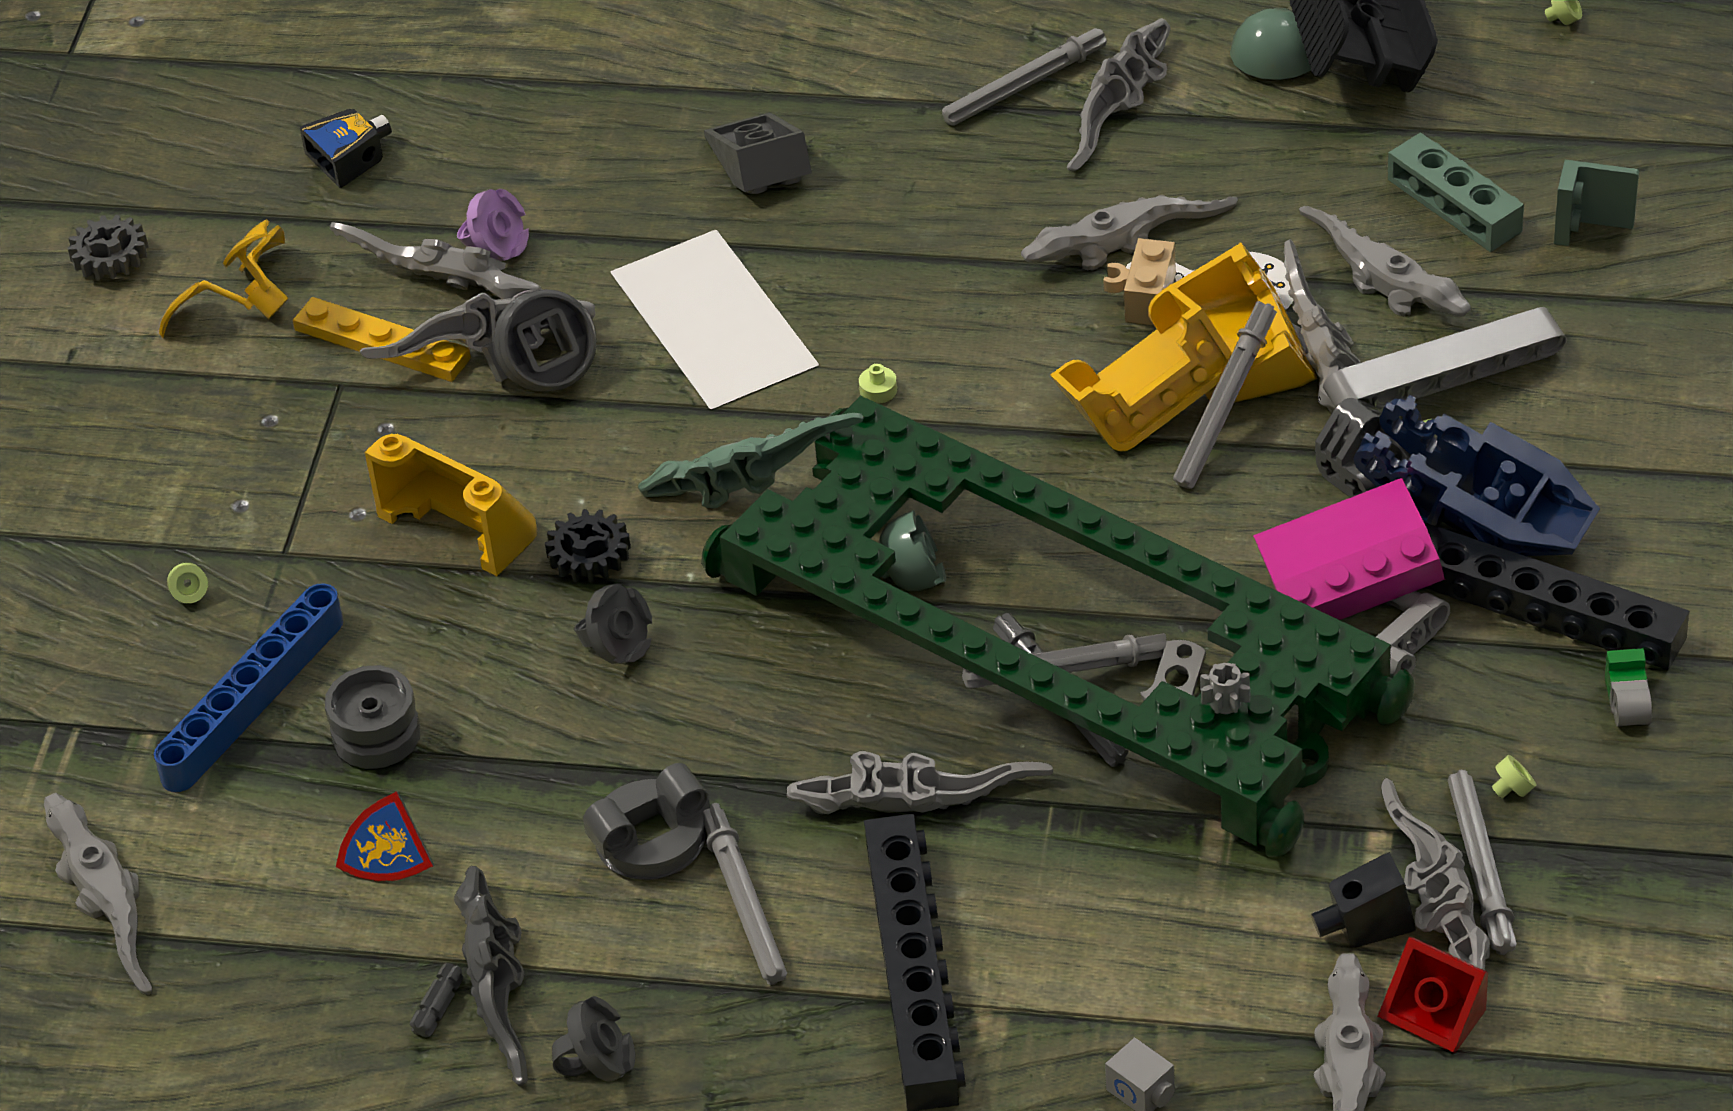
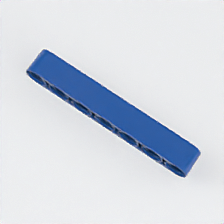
(248, 688)

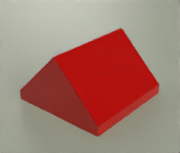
(1435, 995)

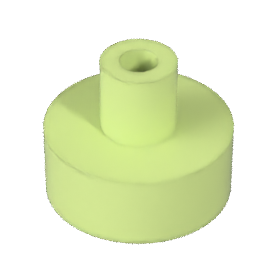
(1566, 10)
(878, 384)
(191, 591)
(1513, 778)

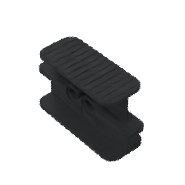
(1370, 35)

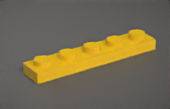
(361, 330)

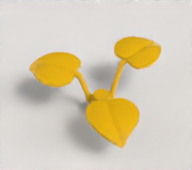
(261, 291)

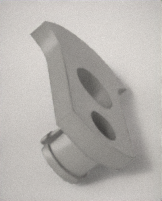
(1172, 660)

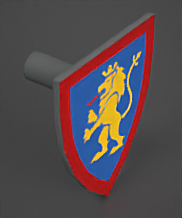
(383, 843)

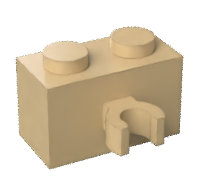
(1150, 273)

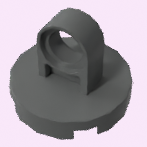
(616, 624)
(596, 1042)

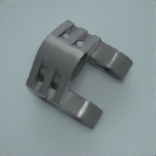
(1341, 440)

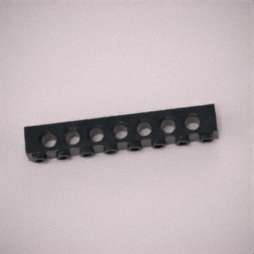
(1558, 598)
(912, 965)

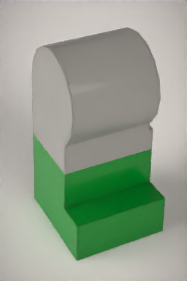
(1628, 687)

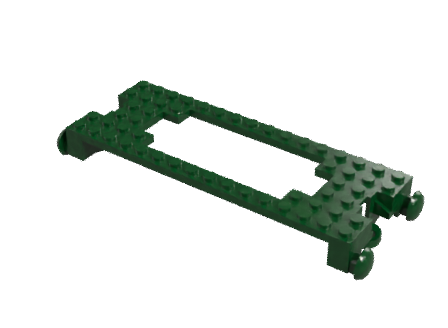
(1282, 643)

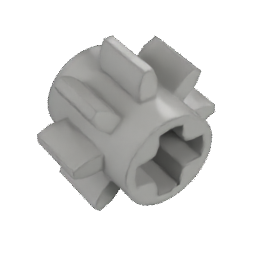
(1225, 688)

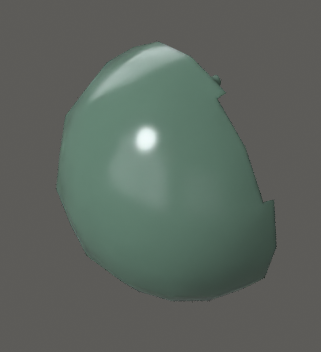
(1270, 46)

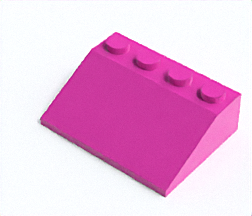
(1353, 553)

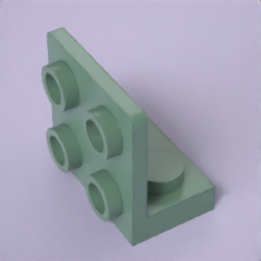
(1594, 196)

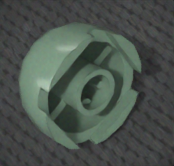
(913, 553)

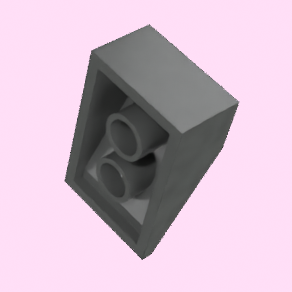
(760, 152)

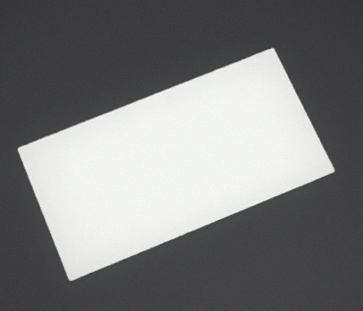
(714, 319)

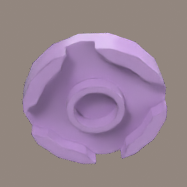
(495, 224)

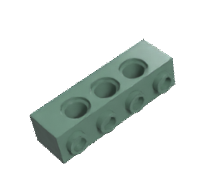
(1455, 192)

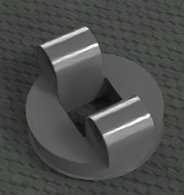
(572, 327)
(676, 798)

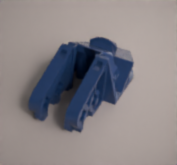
(1480, 482)

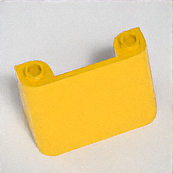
(1227, 294)
(1153, 377)
(416, 478)

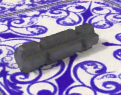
(436, 1000)

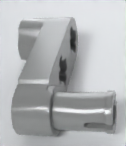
(1419, 623)

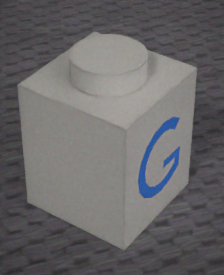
(1140, 1077)

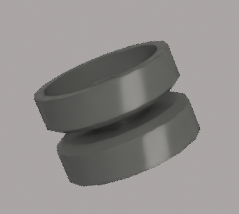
(372, 717)

